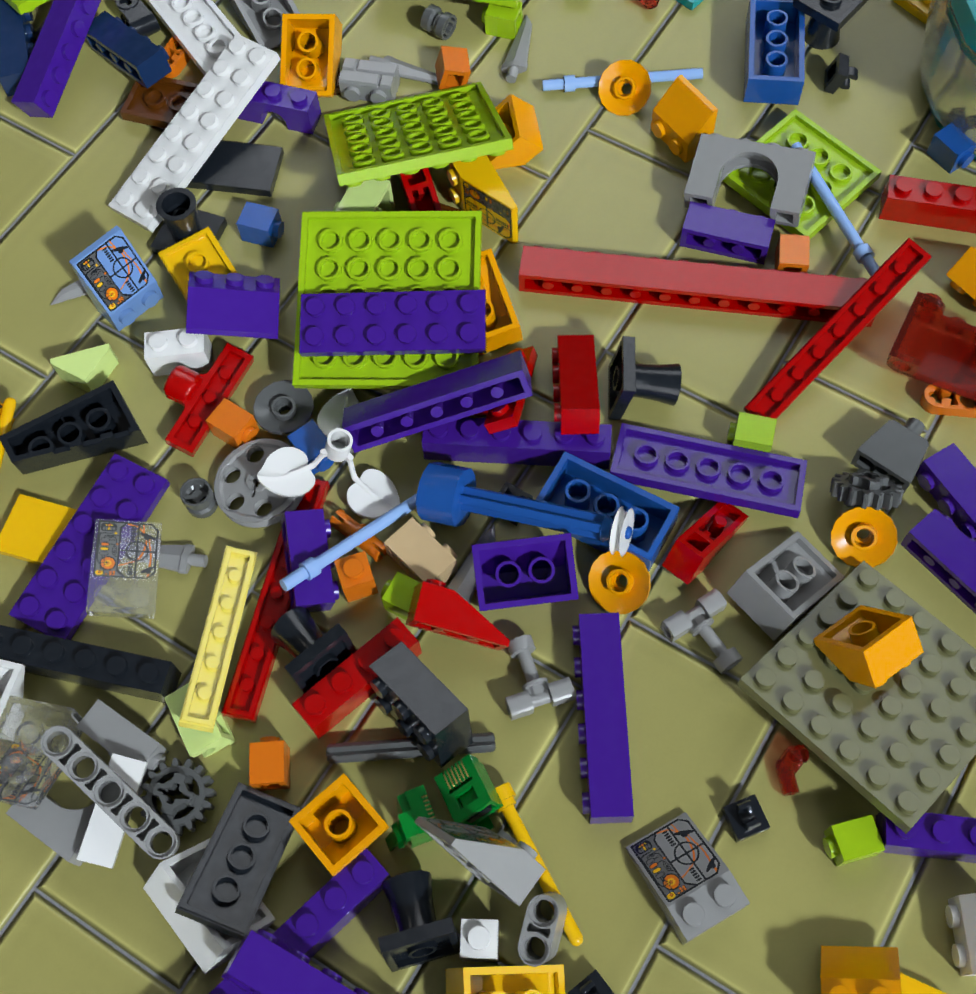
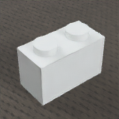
(175, 347)

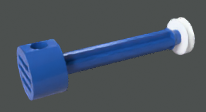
(450, 494)

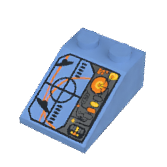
(116, 279)

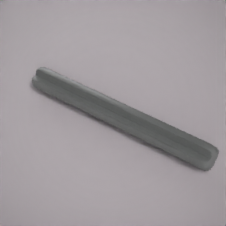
(396, 749)

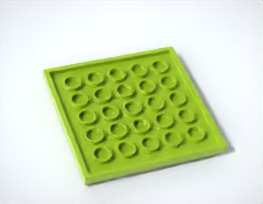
(415, 134)
(384, 255)

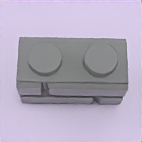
(368, 80)

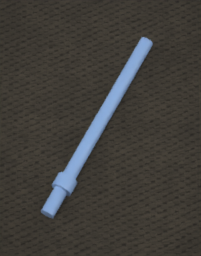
(570, 82)
(862, 252)
(312, 566)

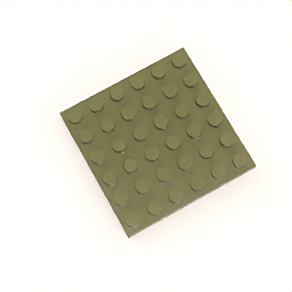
(887, 741)

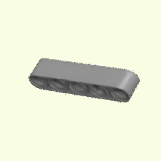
(94, 785)

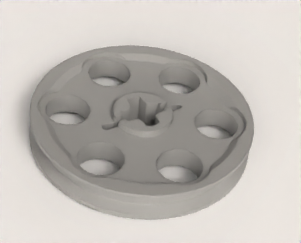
(245, 486)

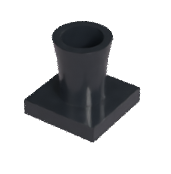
(826, 19)
(183, 219)
(638, 380)
(312, 651)
(418, 933)

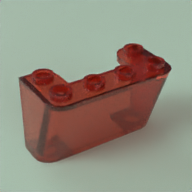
(936, 348)

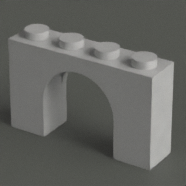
(721, 155)
(65, 828)

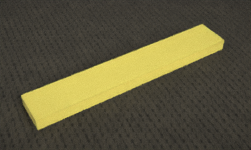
(218, 640)

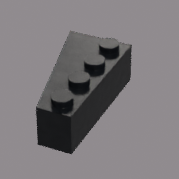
(75, 431)

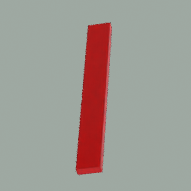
(839, 331)
(259, 649)

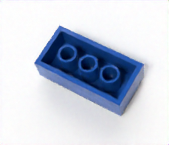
(774, 52)
(589, 488)

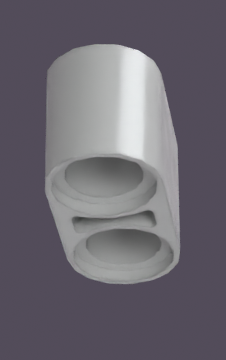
(547, 930)

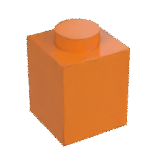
(452, 67)
(792, 253)
(232, 424)
(356, 576)
(269, 764)

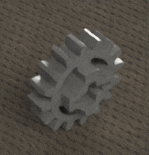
(866, 490)
(180, 783)

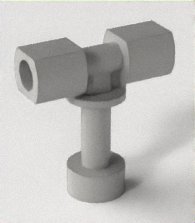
(698, 622)
(536, 690)

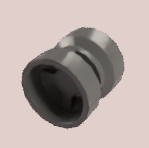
(439, 22)
(194, 492)

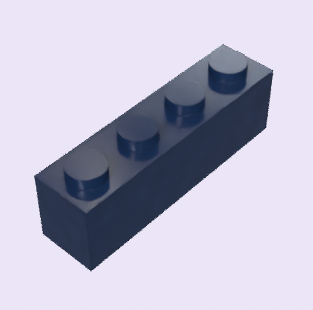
(15, 45)
(128, 49)

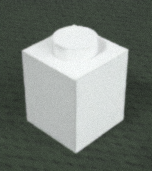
(479, 940)

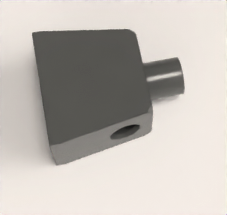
(894, 451)

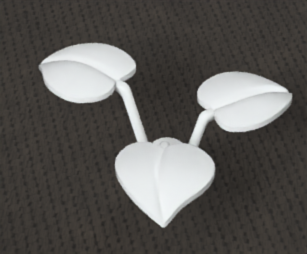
(290, 475)

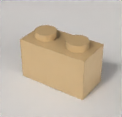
(420, 553)

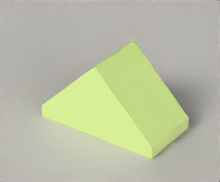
(87, 367)

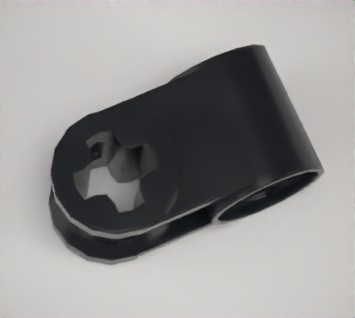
(137, 15)

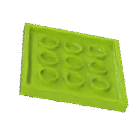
(840, 167)

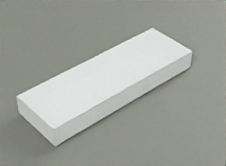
(103, 835)

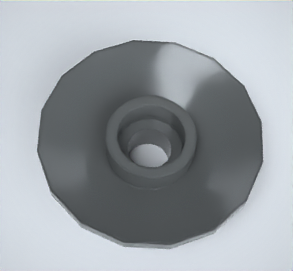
(280, 397)

